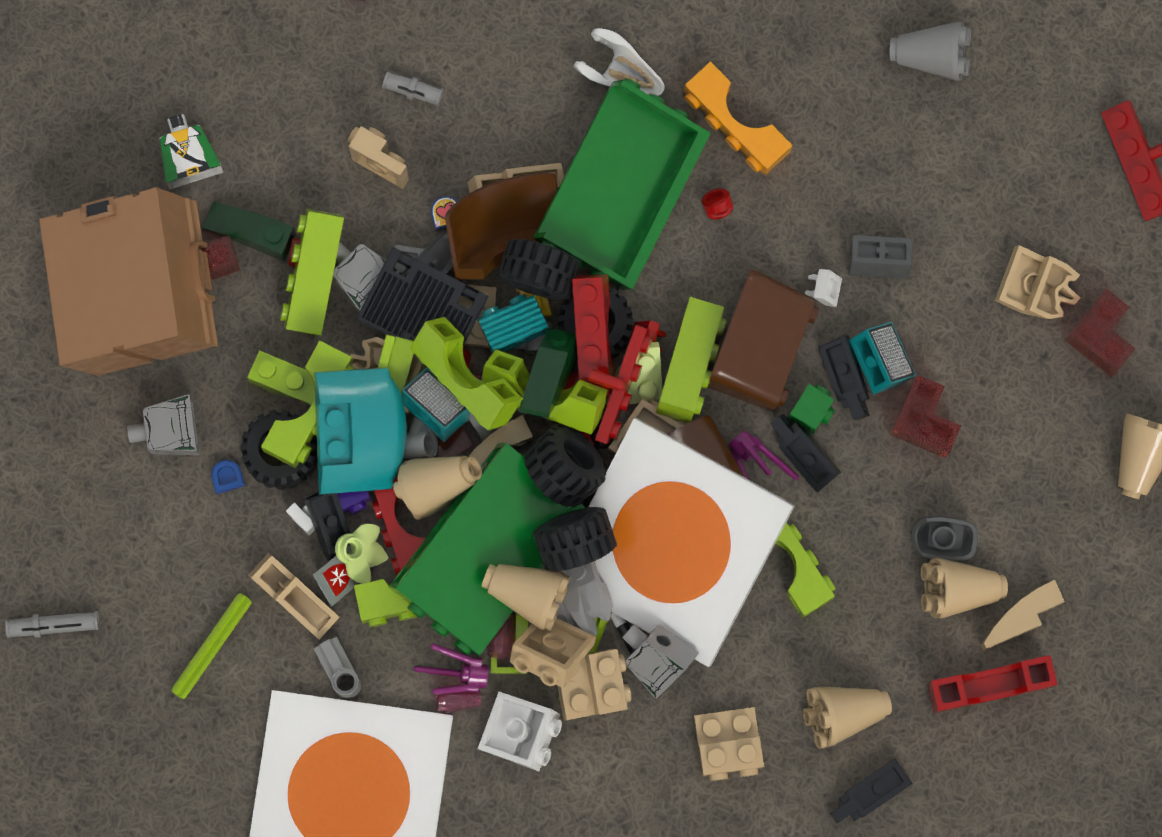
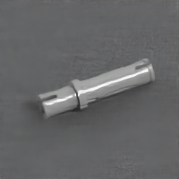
(40, 625)

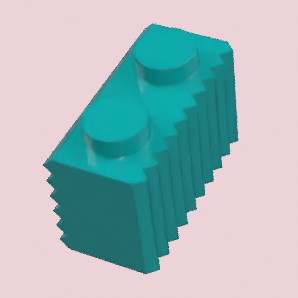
(513, 324)

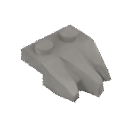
(585, 599)

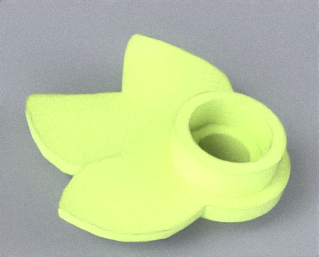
(363, 554)

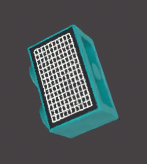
(882, 358)
(434, 405)

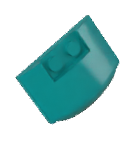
(358, 430)

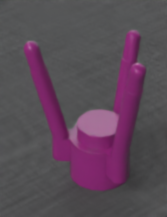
(746, 448)
(473, 674)

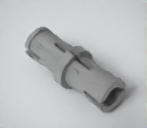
(413, 88)

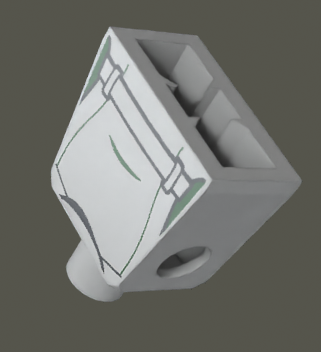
(357, 272)
(168, 428)
(657, 657)

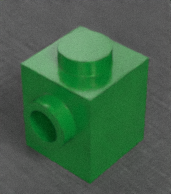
(813, 408)

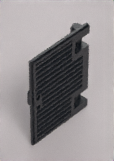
(423, 295)

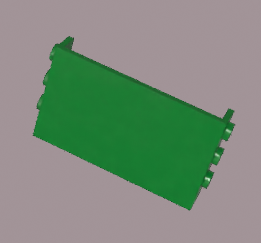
(622, 183)
(480, 528)

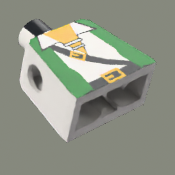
(187, 154)

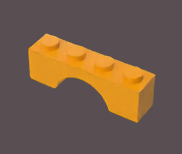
(761, 146)

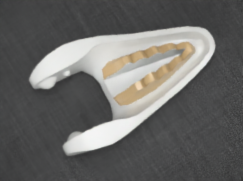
(625, 64)

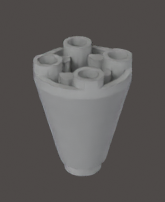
(935, 50)

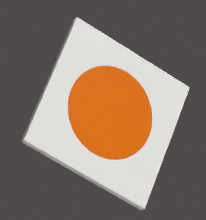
(684, 538)
(349, 769)

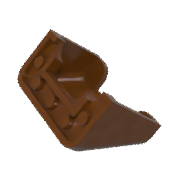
(762, 342)

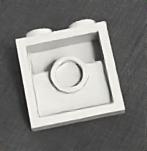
(520, 731)

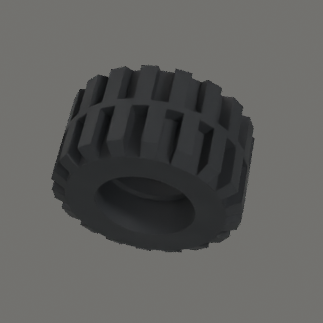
(538, 269)
(619, 312)
(254, 461)
(565, 466)
(575, 538)

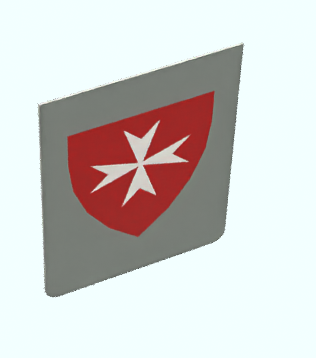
(334, 579)

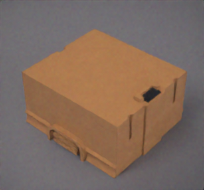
(128, 281)

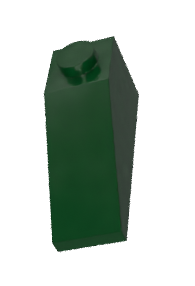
(250, 229)
(550, 372)

